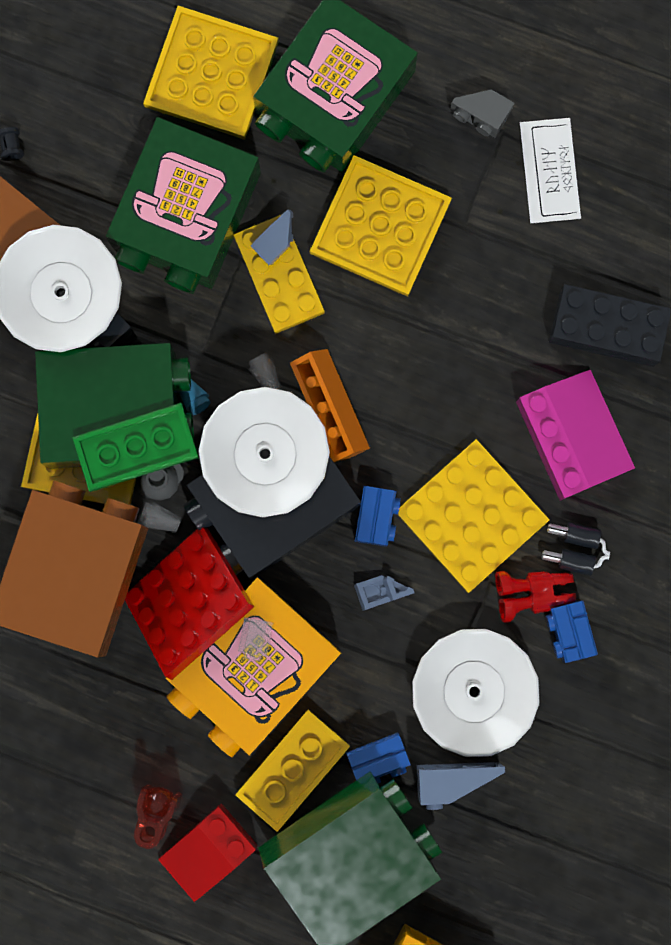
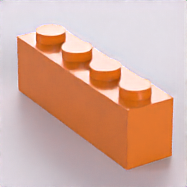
(331, 404)

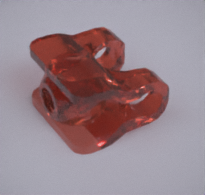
(154, 809)

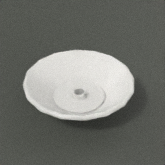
(55, 260)
(257, 422)
(505, 697)

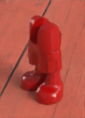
(540, 589)

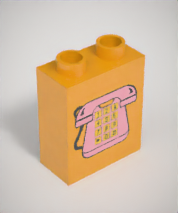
(250, 695)

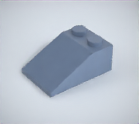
(448, 782)

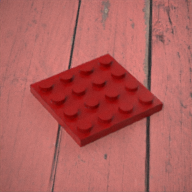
(187, 602)

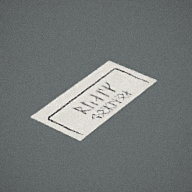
(550, 170)

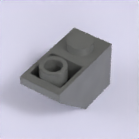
(484, 110)

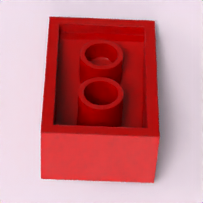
(208, 852)

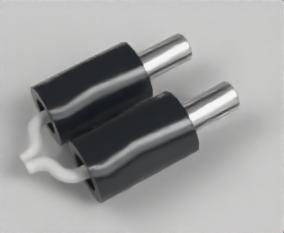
(572, 560)

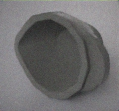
(161, 483)

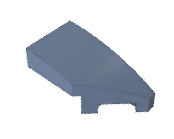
(275, 239)
(380, 591)

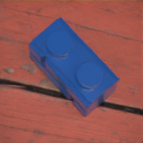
(376, 516)
(571, 632)
(380, 758)

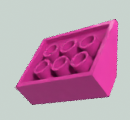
(574, 434)

